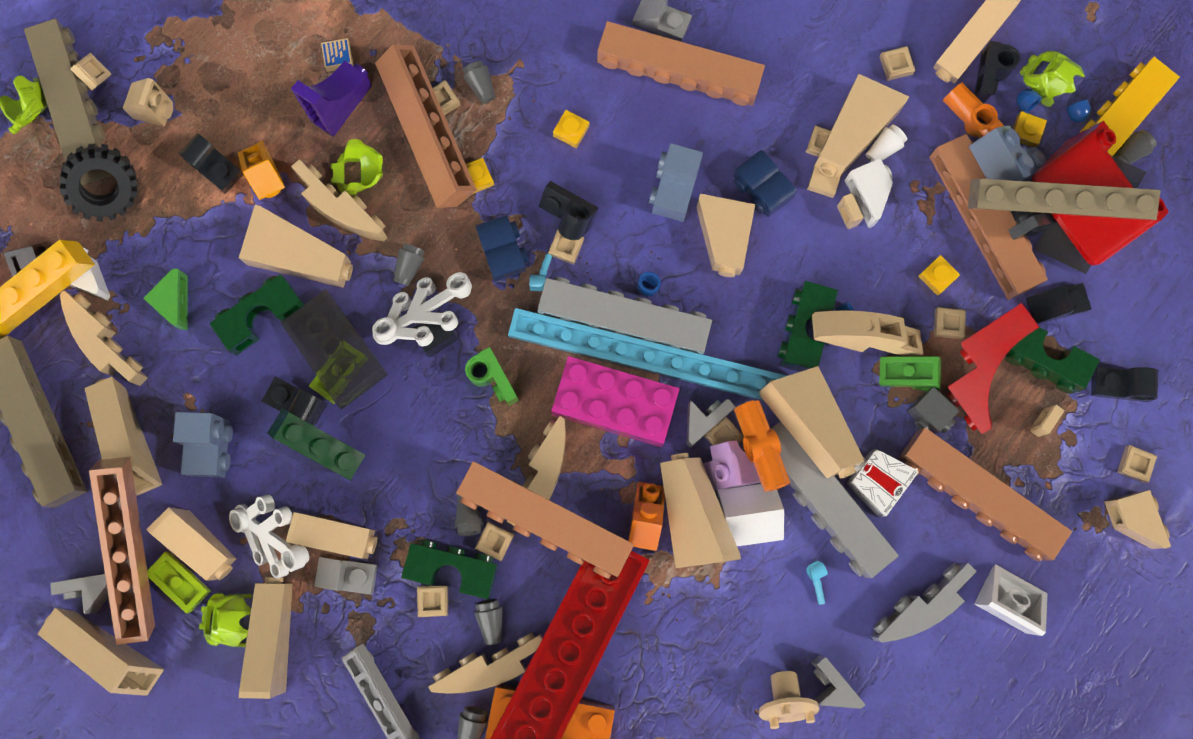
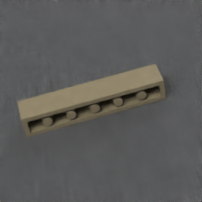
(64, 92)
(1064, 199)
(35, 429)

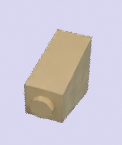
(726, 232)
(331, 536)
(192, 543)

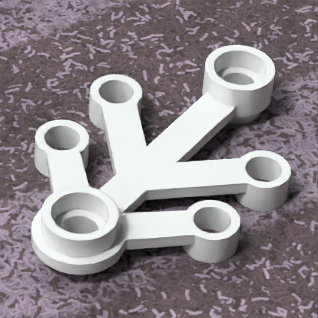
(392, 327)
(244, 520)

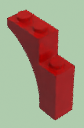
(987, 351)

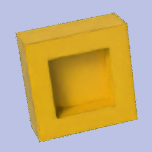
(571, 129)
(1029, 129)
(480, 174)
(939, 275)

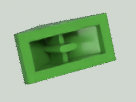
(171, 298)

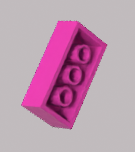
(615, 401)

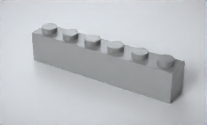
(624, 316)
(834, 510)

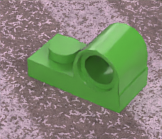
(913, 372)
(494, 374)

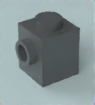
(933, 412)

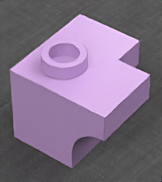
(730, 467)

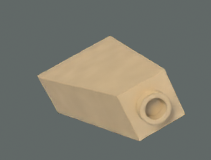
(973, 38)
(859, 122)
(286, 249)
(814, 420)
(120, 431)
(694, 515)
(267, 641)
(96, 653)

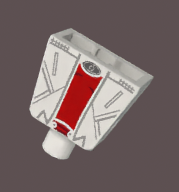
(881, 481)

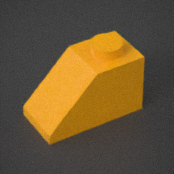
(260, 171)

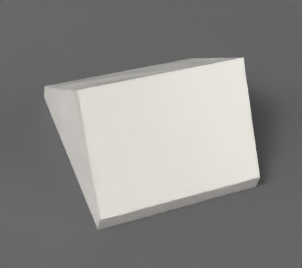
(752, 514)
(1014, 601)

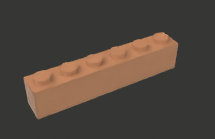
(680, 64)
(425, 126)
(1009, 259)
(985, 495)
(545, 519)
(122, 549)

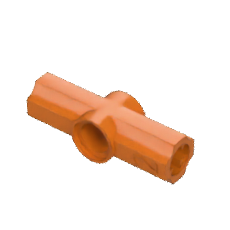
(968, 108)
(762, 446)

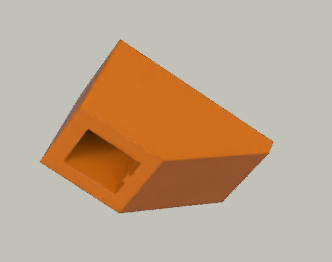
(647, 516)

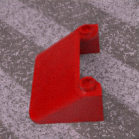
(1086, 162)

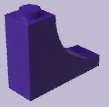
(334, 98)

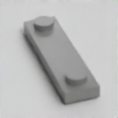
(378, 694)

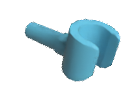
(537, 281)
(815, 572)

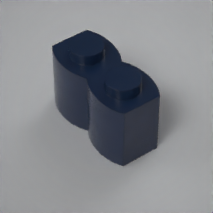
(764, 183)
(501, 248)

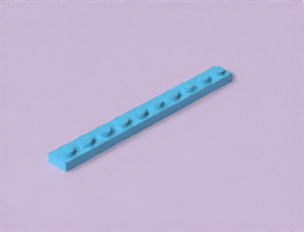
(640, 354)

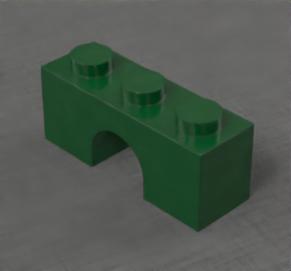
(235, 324)
(800, 350)
(1069, 372)
(315, 444)
(476, 573)

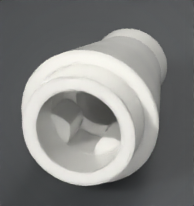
(887, 143)

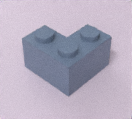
(1004, 158)
(677, 175)
(204, 444)

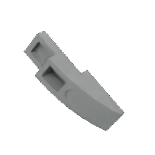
(918, 615)

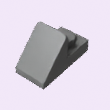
(662, 19)
(699, 424)
(345, 575)
(91, 589)
(839, 692)

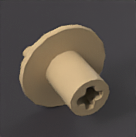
(787, 702)

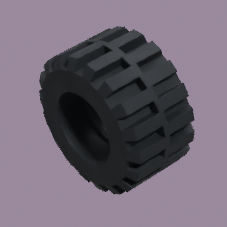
(98, 205)

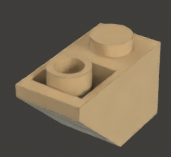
(148, 102)
(1139, 519)

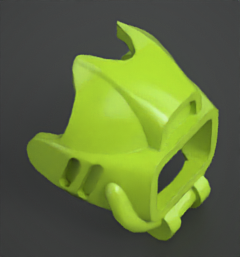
(1056, 77)
(28, 108)
(371, 167)
(225, 619)

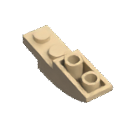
(338, 208)
(867, 329)
(95, 340)
(547, 460)
(479, 674)

